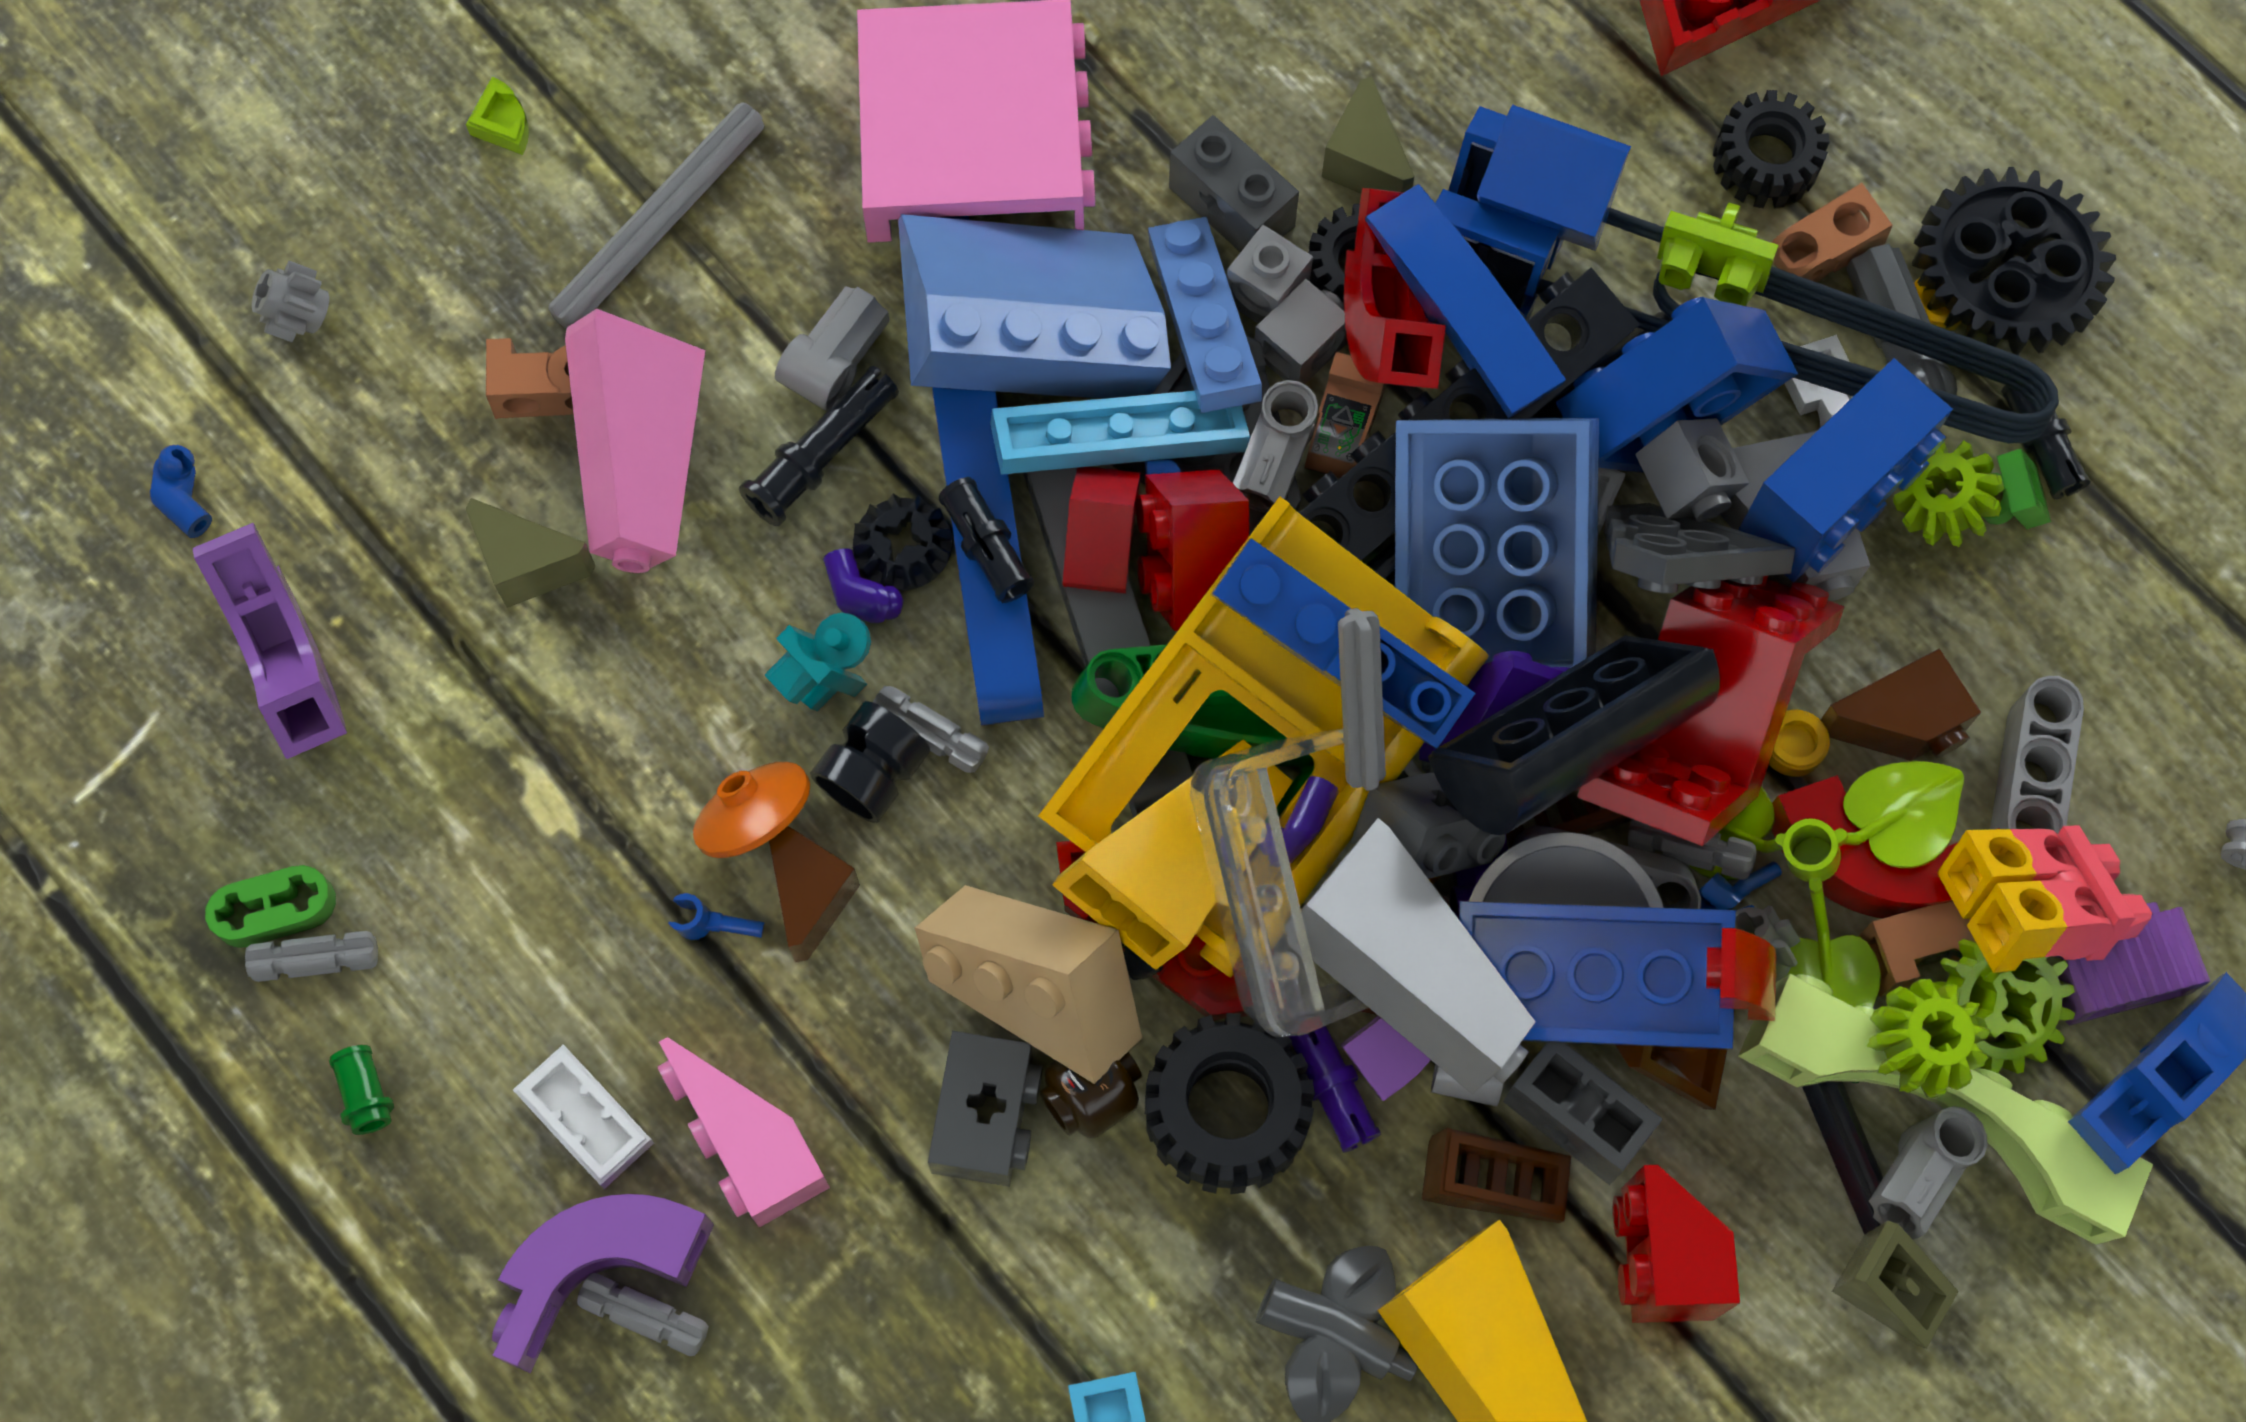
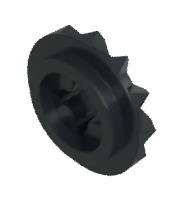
(914, 565)

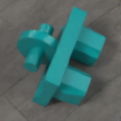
(817, 663)

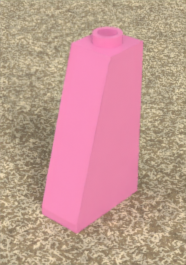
(633, 435)

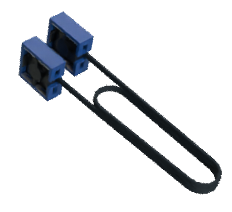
(1523, 250)

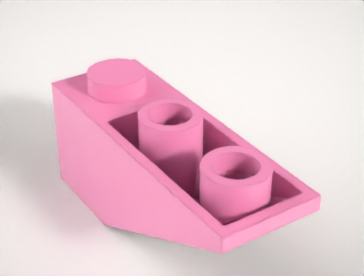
(756, 1141)

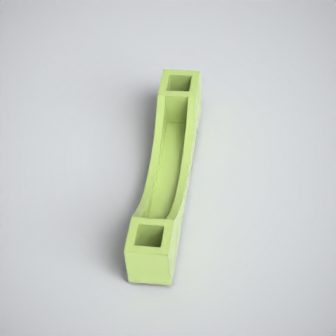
(2064, 1179)

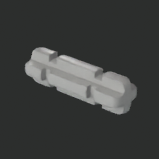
(941, 734)
(1734, 856)
(311, 956)
(642, 1314)

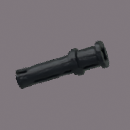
(801, 463)

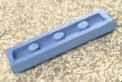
(1204, 315)

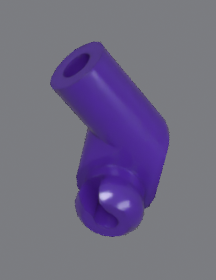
(857, 595)
(1308, 815)

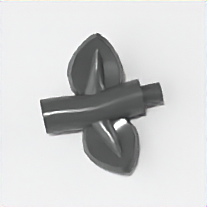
(1337, 1332)

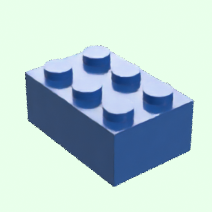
(1697, 366)
(1849, 468)

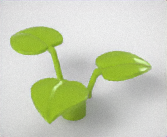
(1909, 822)

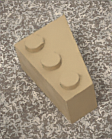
(1035, 975)

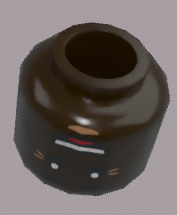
(1089, 1106)

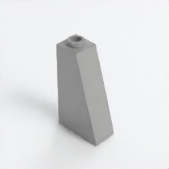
(1414, 963)

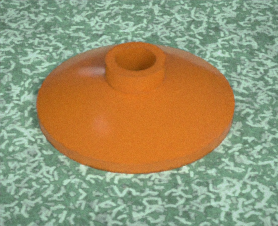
(751, 809)

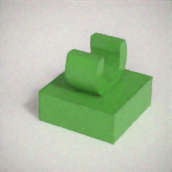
(2022, 491)

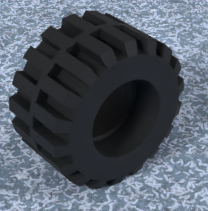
(1240, 1049)

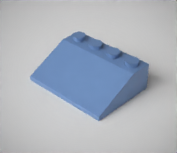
(1030, 309)
(1502, 531)

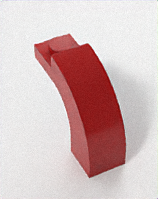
(1383, 318)
(1861, 879)

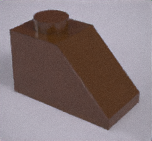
(1907, 711)

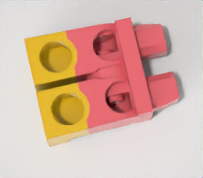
(2040, 895)

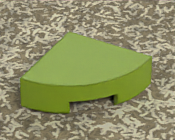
(500, 118)

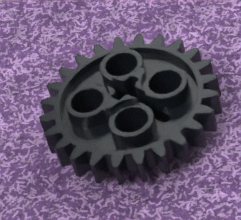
(1984, 219)

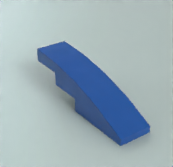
(1466, 298)

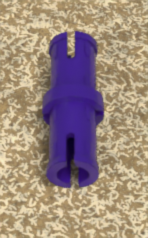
(1336, 1089)

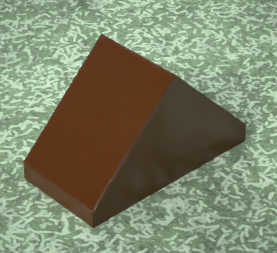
(810, 888)

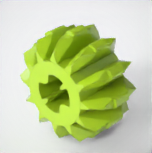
(1939, 513)
(1948, 1031)

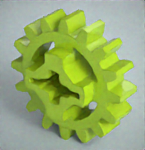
(2012, 1003)

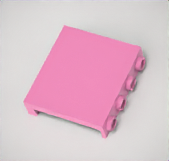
(972, 112)

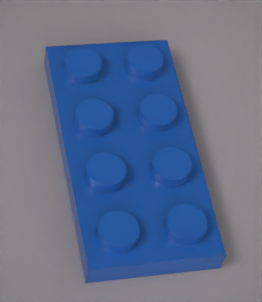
(1608, 971)

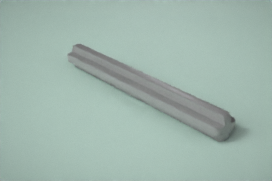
(657, 215)

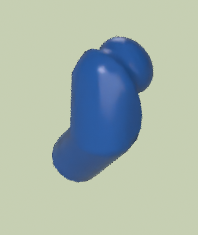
(173, 491)

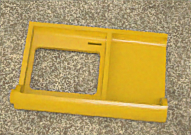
(1268, 682)

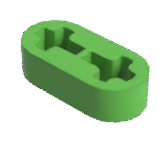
(266, 892)

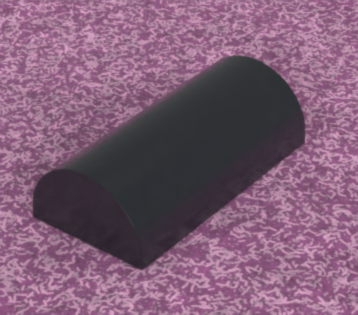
(1573, 729)

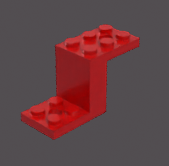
(1718, 759)

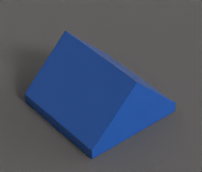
(1554, 175)

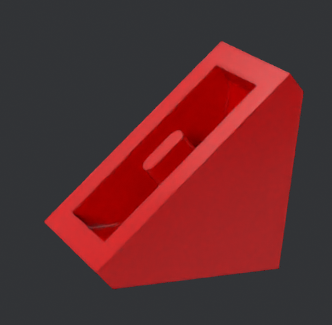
(1100, 529)

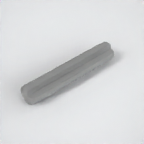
(1362, 698)

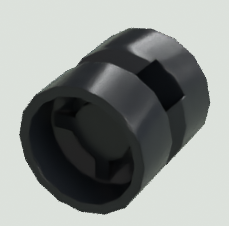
(871, 760)

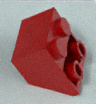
(1192, 534)
(1676, 1252)

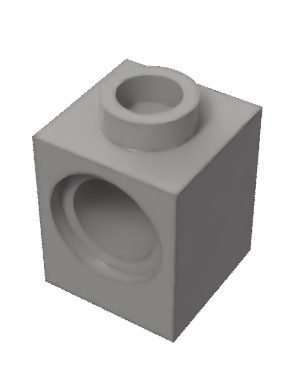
(1266, 273)
(1302, 332)
(1693, 469)

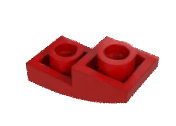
(1744, 973)

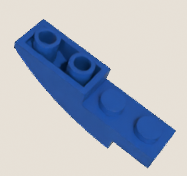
(1305, 623)
(2168, 1077)

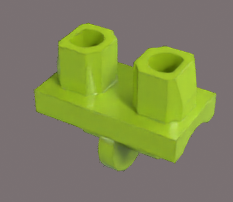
(1717, 250)

